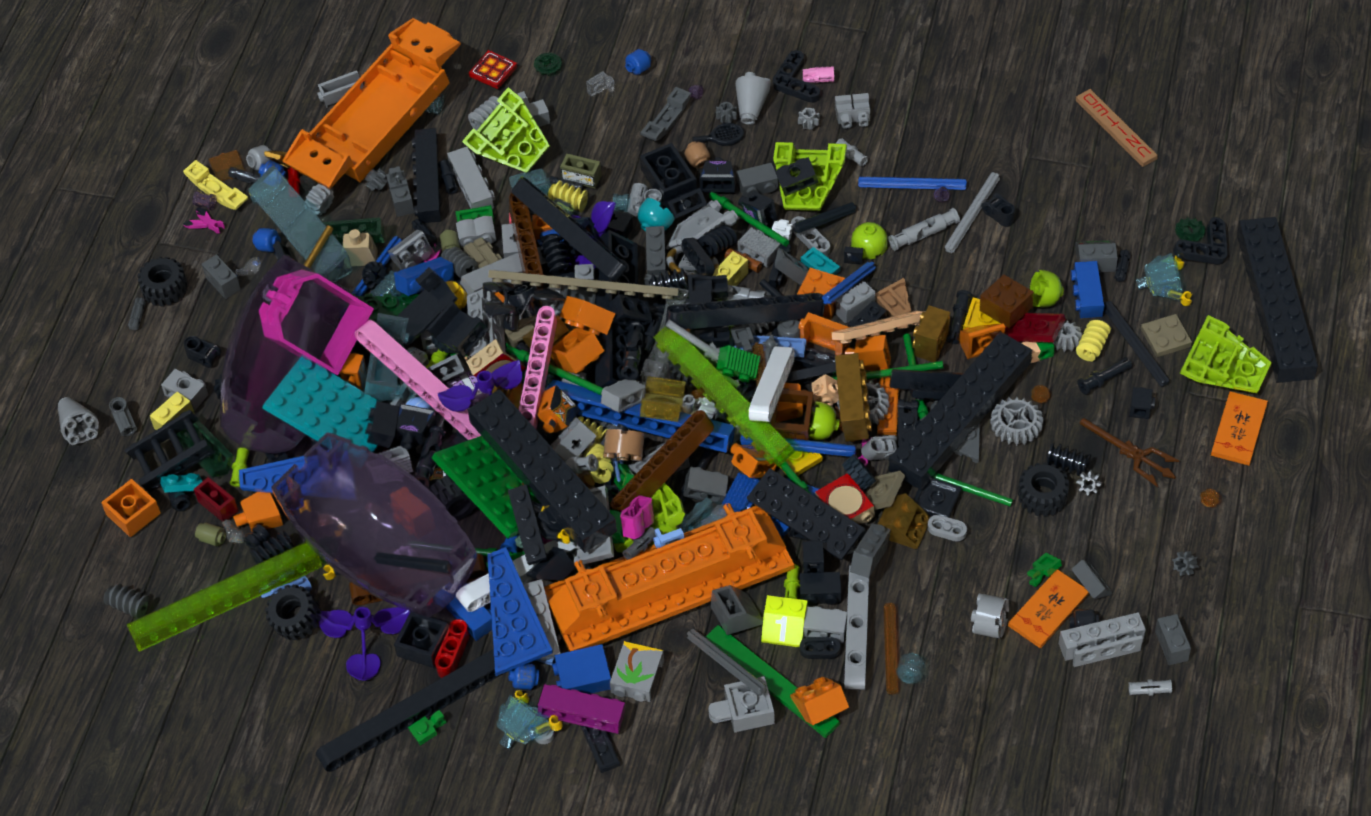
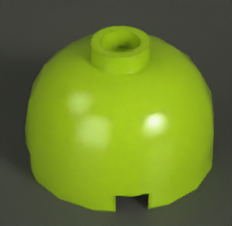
(870, 238)
(1046, 289)
(823, 421)

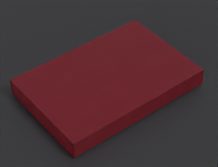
(1036, 327)

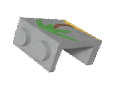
(636, 671)

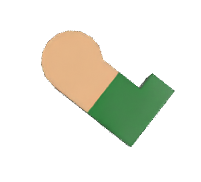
(1040, 350)

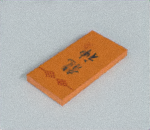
(1239, 428)
(1048, 608)

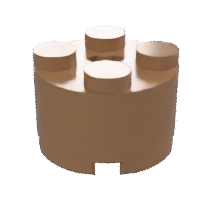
(623, 445)

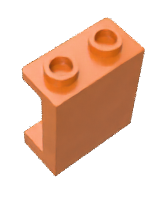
(818, 331)

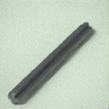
(727, 662)

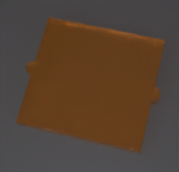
(223, 162)

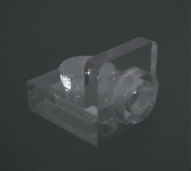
(599, 83)

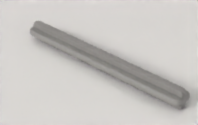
(972, 212)

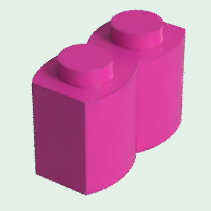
(637, 517)

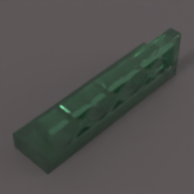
(212, 464)

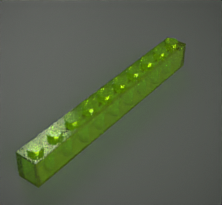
(724, 394)
(223, 596)

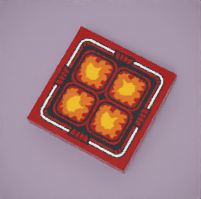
(493, 69)

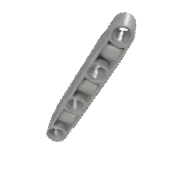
(856, 637)

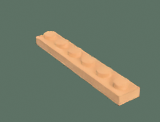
(874, 328)

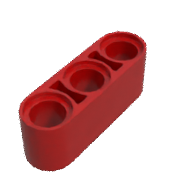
(452, 640)

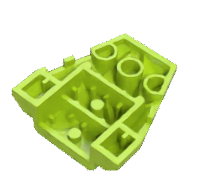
(509, 135)
(826, 167)
(1224, 359)
(667, 514)

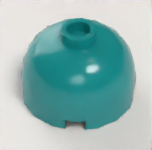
(652, 215)

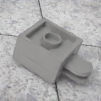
(738, 706)

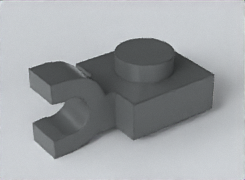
(743, 337)

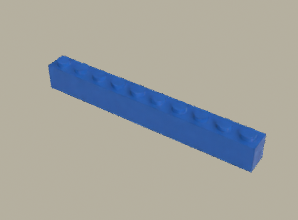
(590, 406)

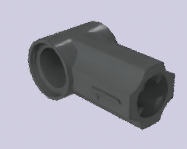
(122, 417)

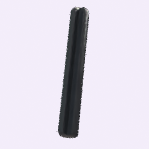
(824, 217)

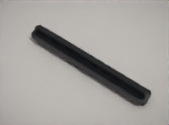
(413, 562)

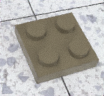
(1166, 335)
(884, 490)

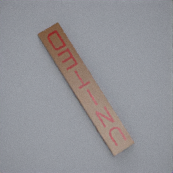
(1116, 128)

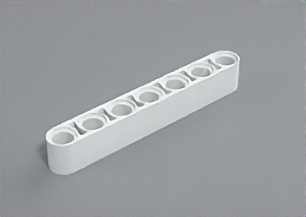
(771, 384)
(478, 592)

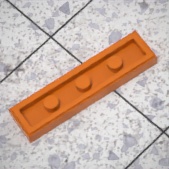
(889, 424)

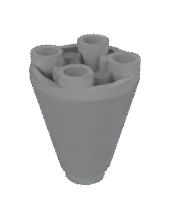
(751, 96)
(76, 421)

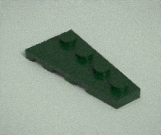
(386, 304)

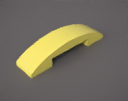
(211, 185)

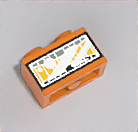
(354, 370)

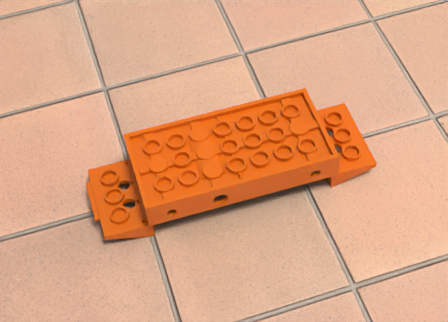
(375, 117)

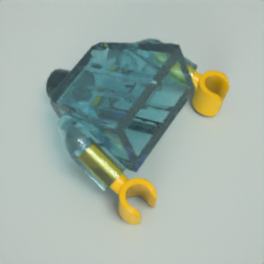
(1164, 278)
(523, 722)

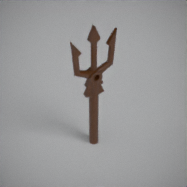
(1133, 452)

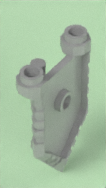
(702, 223)

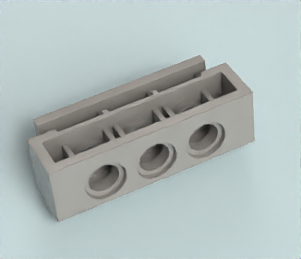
(475, 308)
(1093, 634)

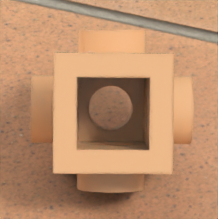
(825, 390)

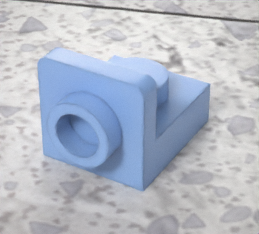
(662, 540)

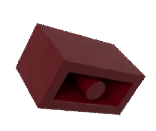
(215, 499)

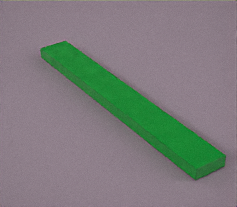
(777, 685)

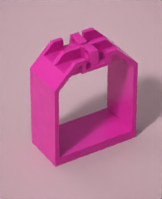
(344, 335)

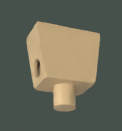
(360, 248)

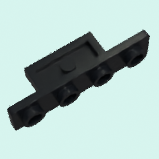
(924, 383)

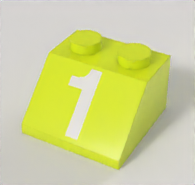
(783, 621)

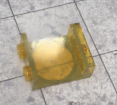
(663, 399)

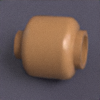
(697, 154)

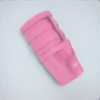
(818, 74)

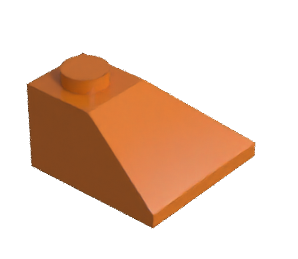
(977, 338)

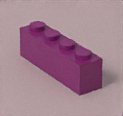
(581, 708)

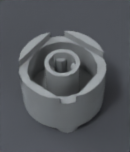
(990, 616)

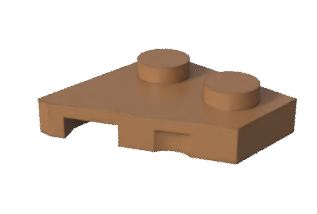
(894, 299)

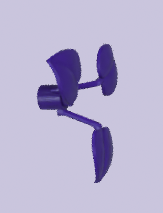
(601, 218)
(459, 396)
(336, 622)

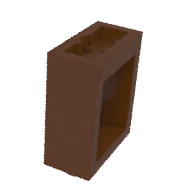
(789, 430)

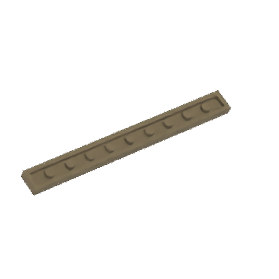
(574, 283)

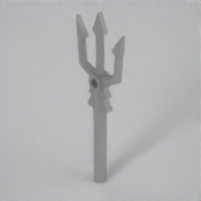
(710, 350)

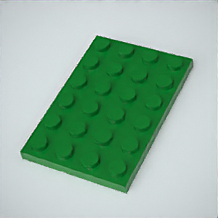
(483, 479)

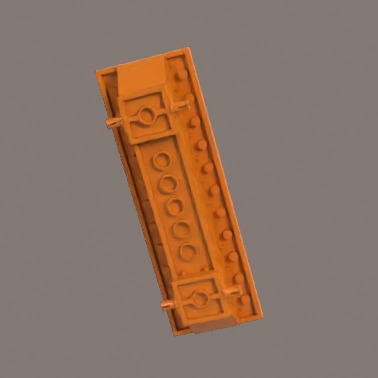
(668, 579)

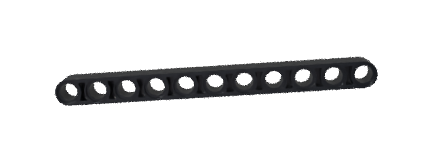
(407, 712)

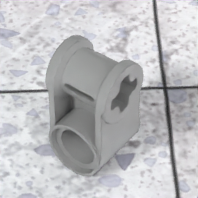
(883, 448)

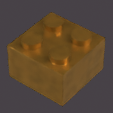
(931, 333)

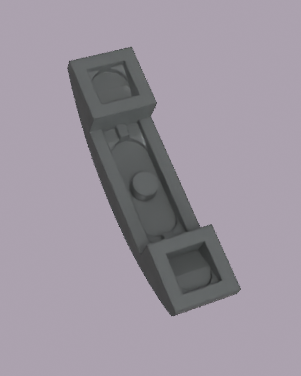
(668, 116)

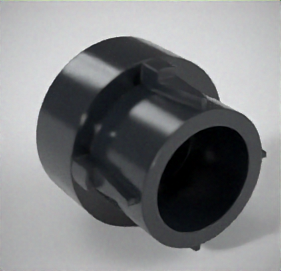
(519, 297)

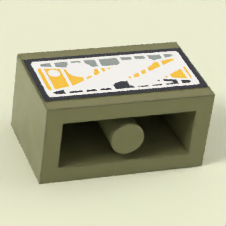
(581, 170)

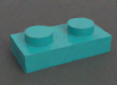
(817, 260)
(180, 483)

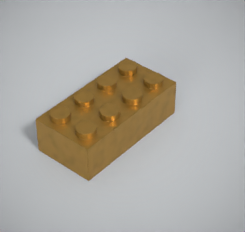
(853, 397)

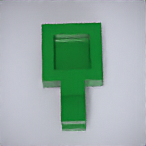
(1045, 566)
(425, 729)

